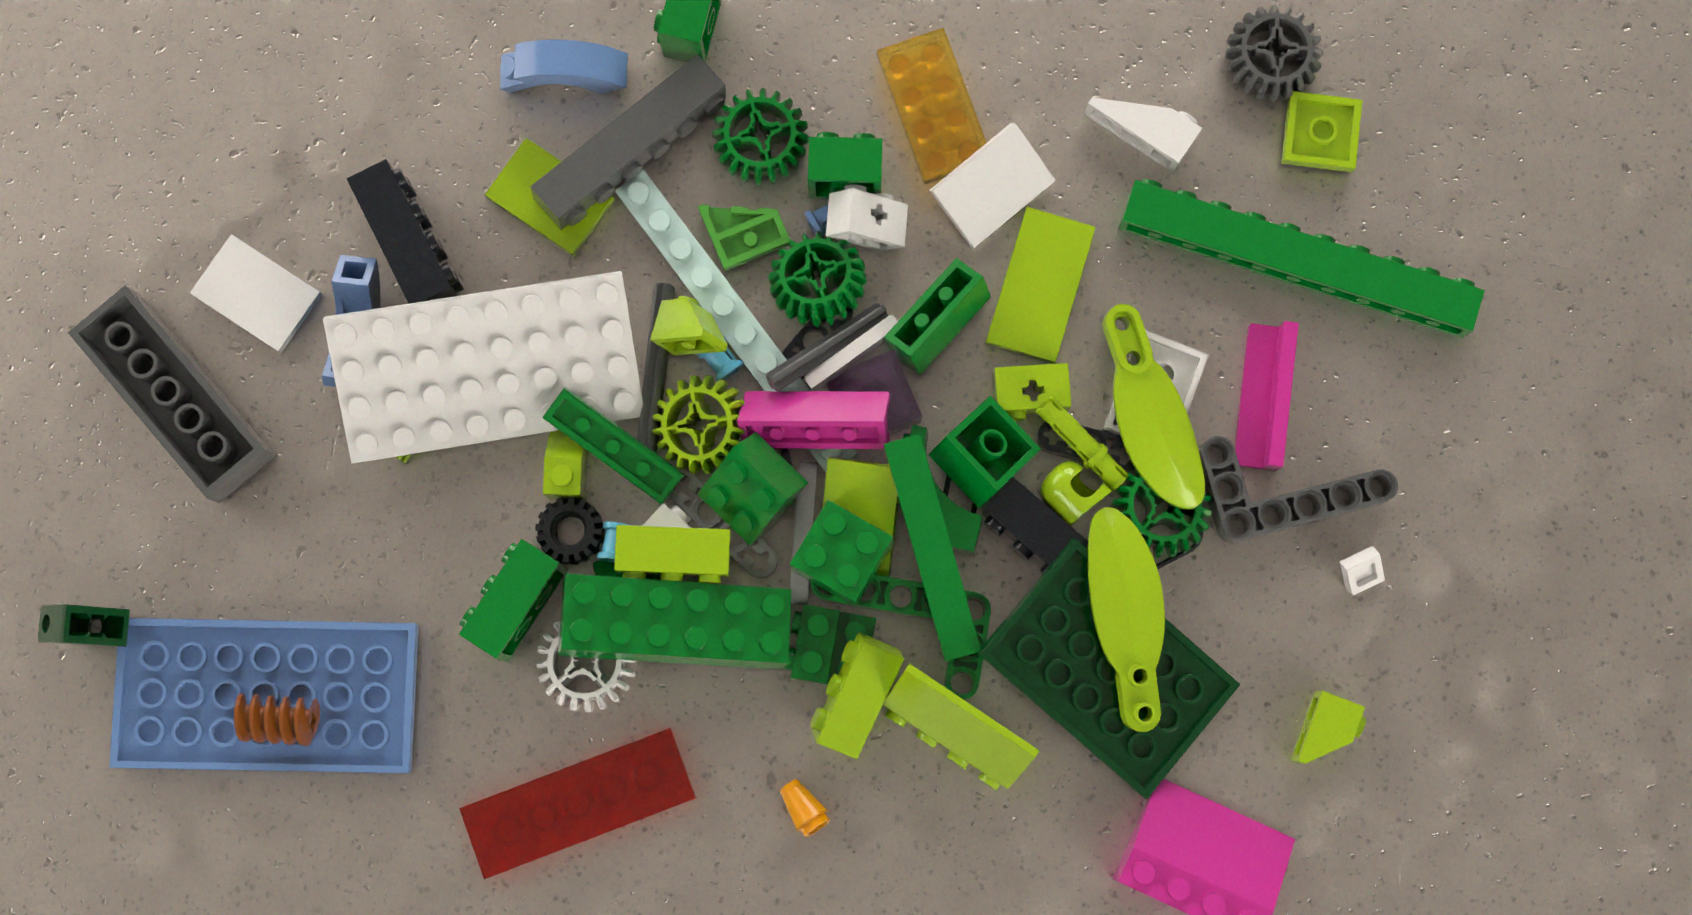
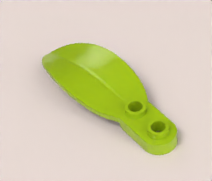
(1152, 415)
(1127, 612)

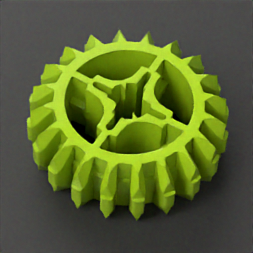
(698, 409)

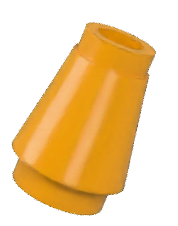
(804, 808)

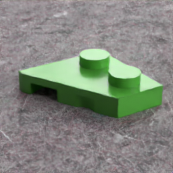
(743, 233)

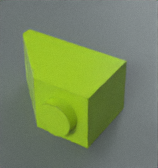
(686, 328)
(564, 467)
(1328, 726)

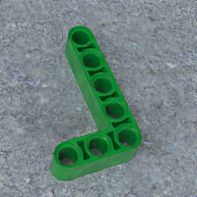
(918, 609)

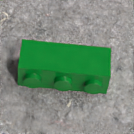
(938, 316)

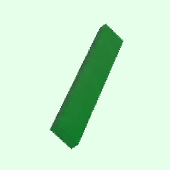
(932, 547)

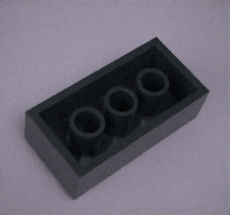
(403, 233)

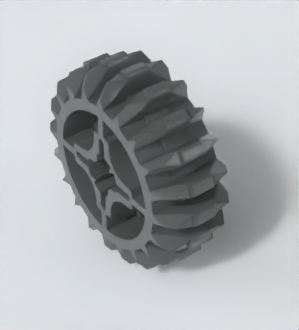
(1301, 49)

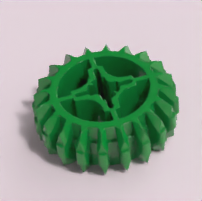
(772, 131)
(842, 266)
(1187, 530)

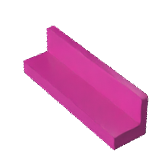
(1266, 395)
(816, 419)

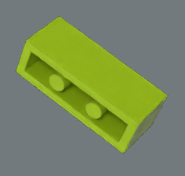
(672, 552)
(856, 695)

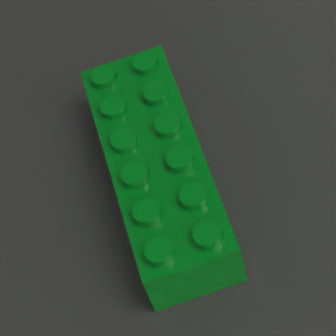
(674, 622)

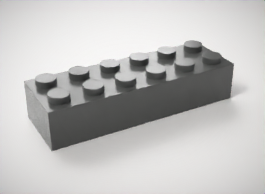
(171, 394)

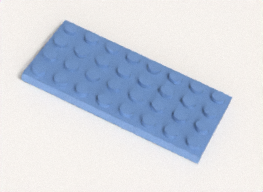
(185, 674)

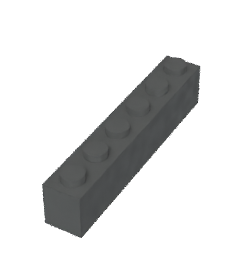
(629, 143)

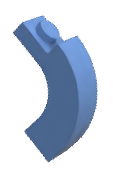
(564, 63)
(354, 289)

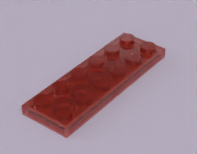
(577, 803)

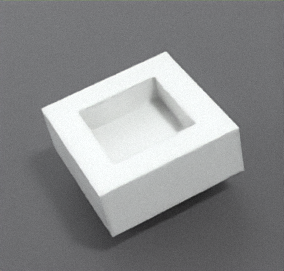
(1362, 570)

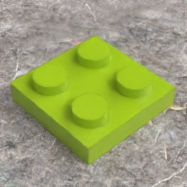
(1322, 131)

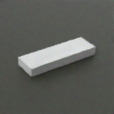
(849, 355)

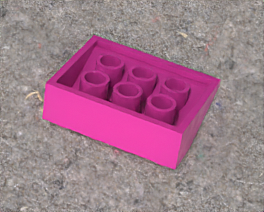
(1203, 856)

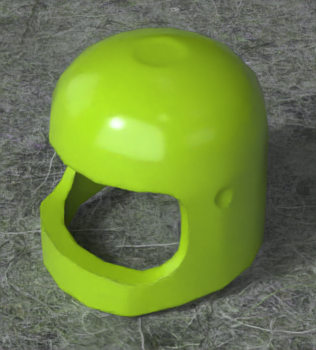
(1067, 494)

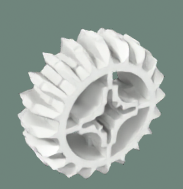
(572, 673)

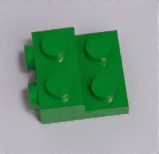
(822, 641)

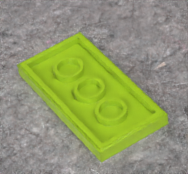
(1040, 285)

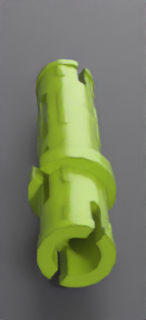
(1088, 449)

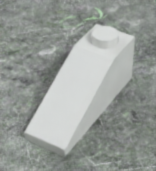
(1150, 129)

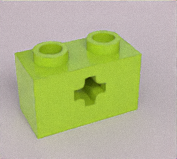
(1013, 381)

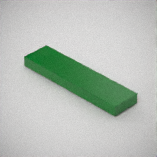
(613, 445)

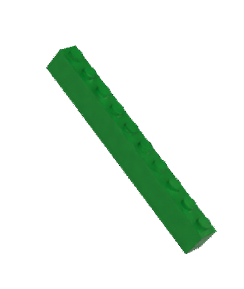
(1301, 258)

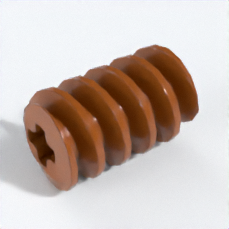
(276, 722)

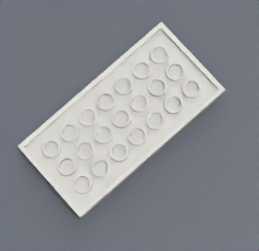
(481, 365)

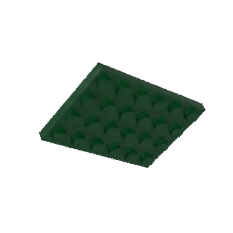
(1057, 662)

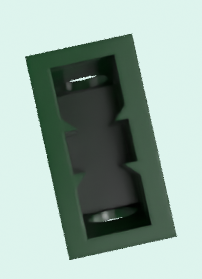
(73, 625)

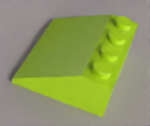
(958, 727)

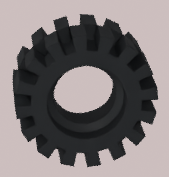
(554, 515)

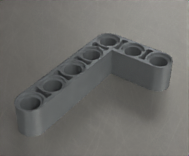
(1287, 504)

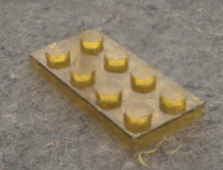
(932, 103)

